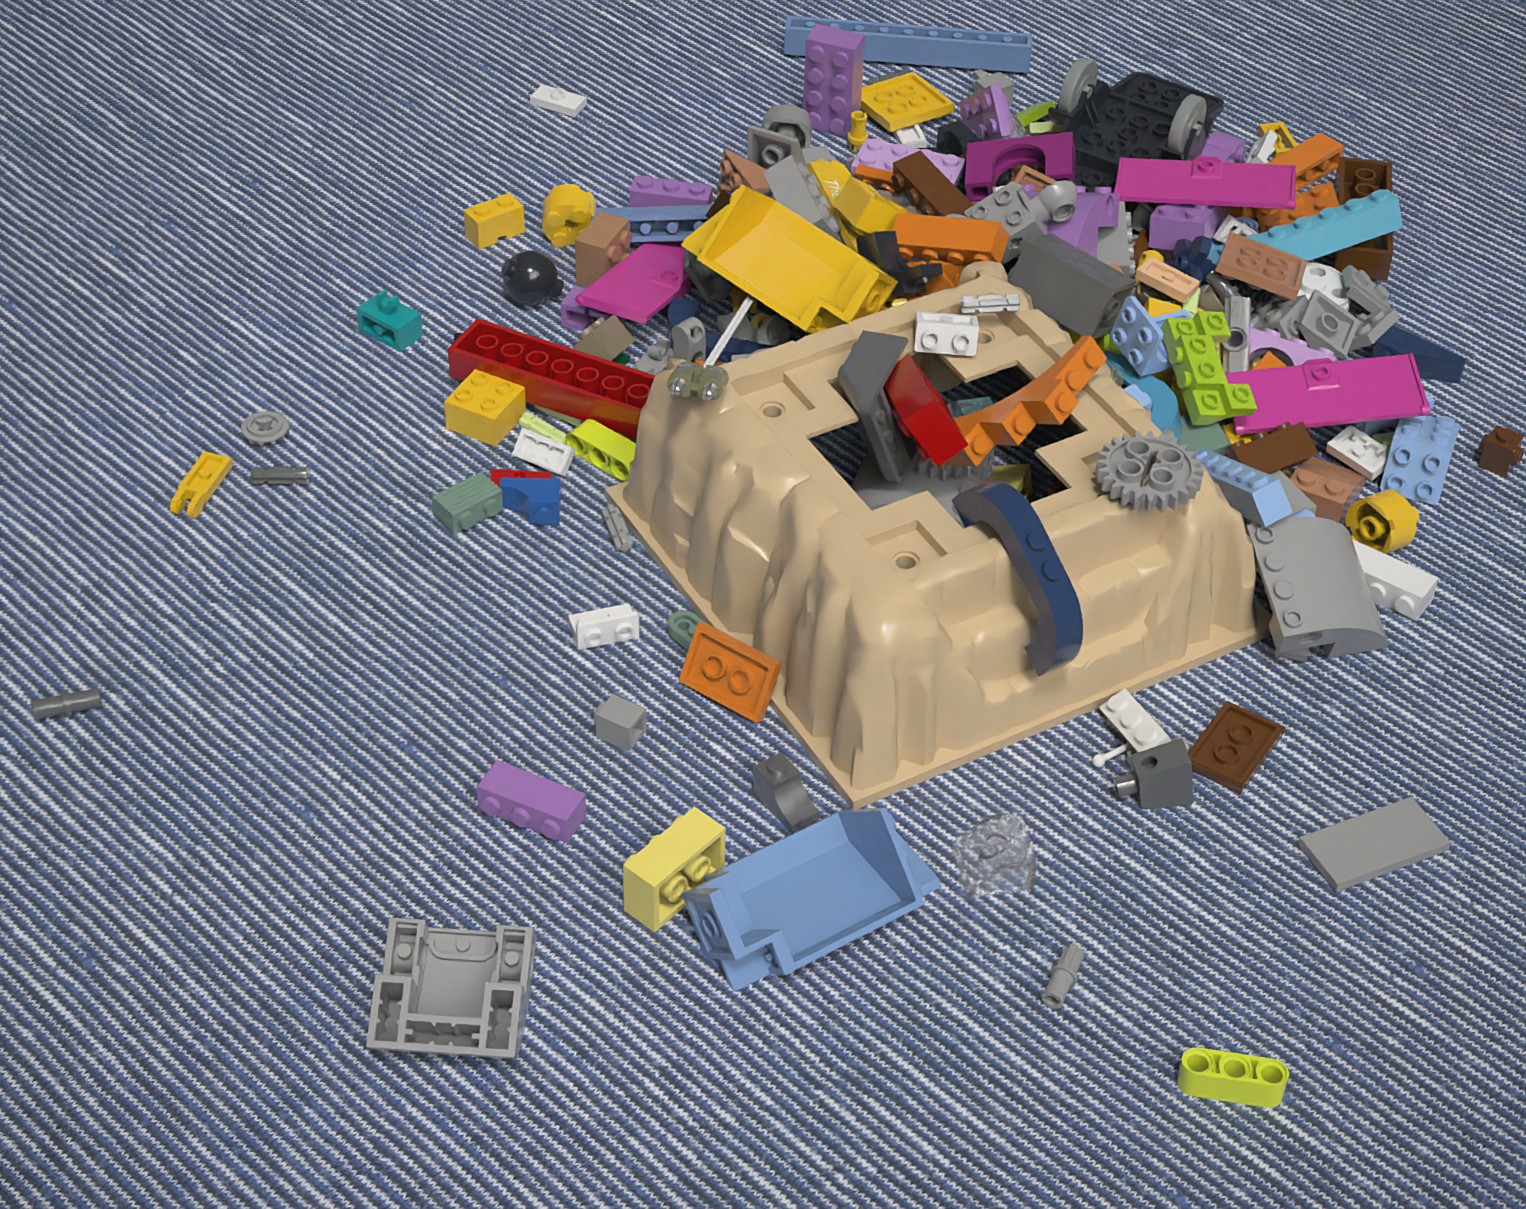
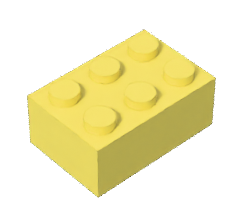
(671, 867)

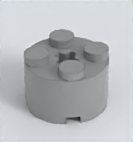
(790, 122)

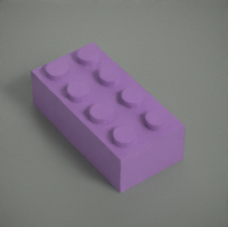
(833, 78)
(1183, 221)

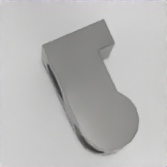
(689, 340)

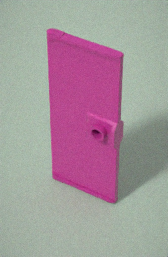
(1206, 182)
(640, 282)
(1332, 393)

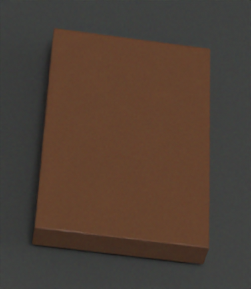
(1234, 746)

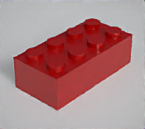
(922, 413)

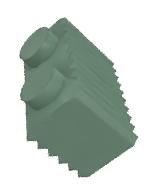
(467, 503)

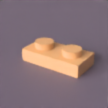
(1167, 280)

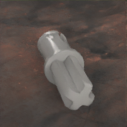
(1063, 977)

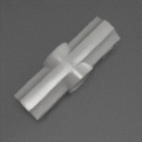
(1238, 320)

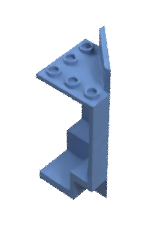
(806, 895)

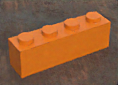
(950, 238)

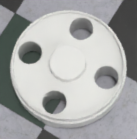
(1327, 281)

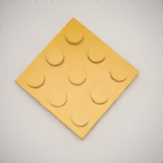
(904, 101)

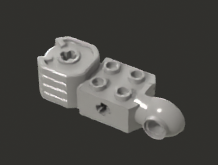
(1024, 216)

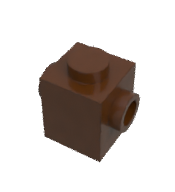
(1501, 451)

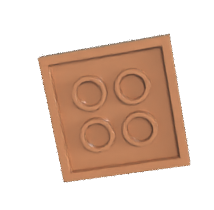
(1261, 266)

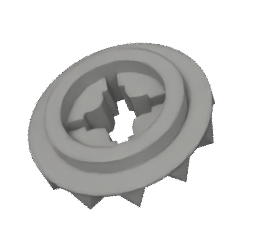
(263, 421)

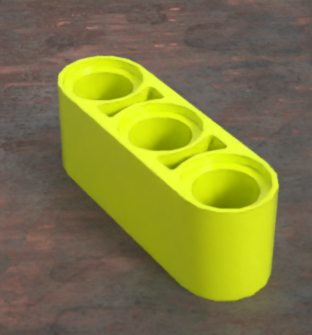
(602, 448)
(1232, 1077)

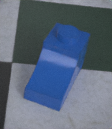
(534, 498)

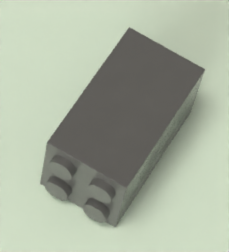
(1070, 285)

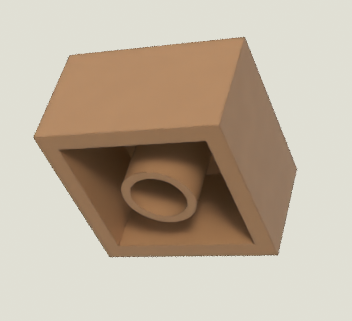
(601, 247)

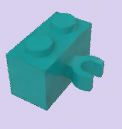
(389, 321)

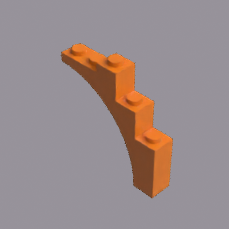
(1042, 401)

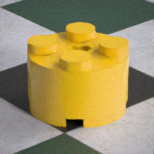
(567, 213)
(1383, 521)

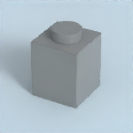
(620, 722)

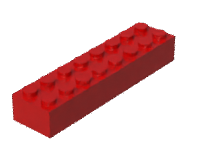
(554, 375)

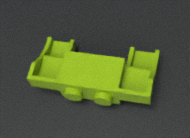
(1200, 370)

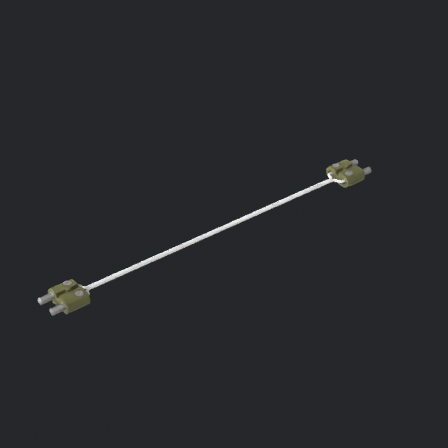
(706, 381)

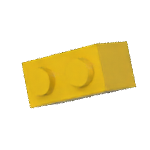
(493, 220)

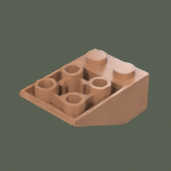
(737, 171)

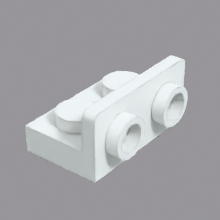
(946, 333)
(1359, 452)
(604, 626)

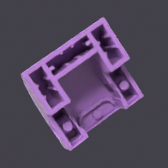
(1092, 211)

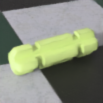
(539, 426)

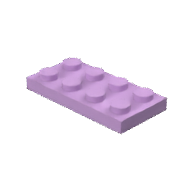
(883, 154)

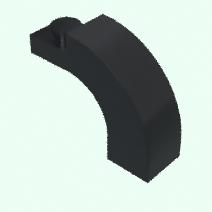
(884, 252)

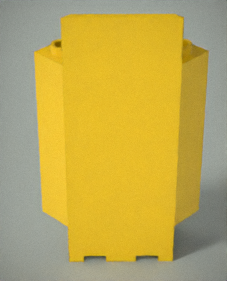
(789, 263)

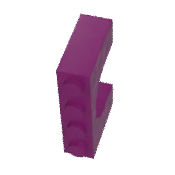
(991, 158)

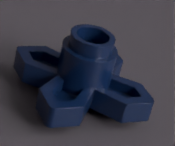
(1192, 258)

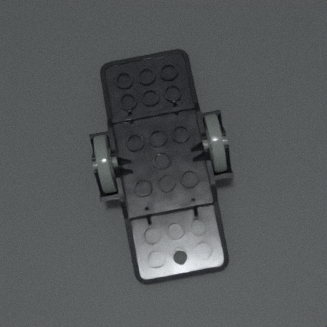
(1131, 119)

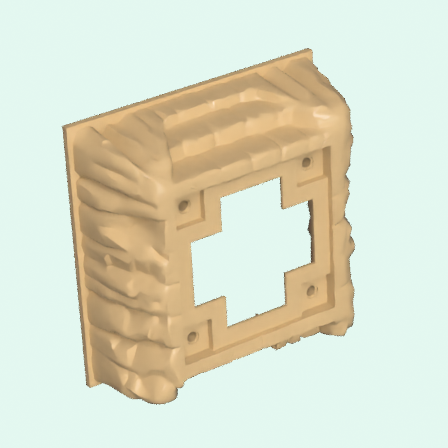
(895, 618)

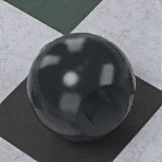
(531, 278)

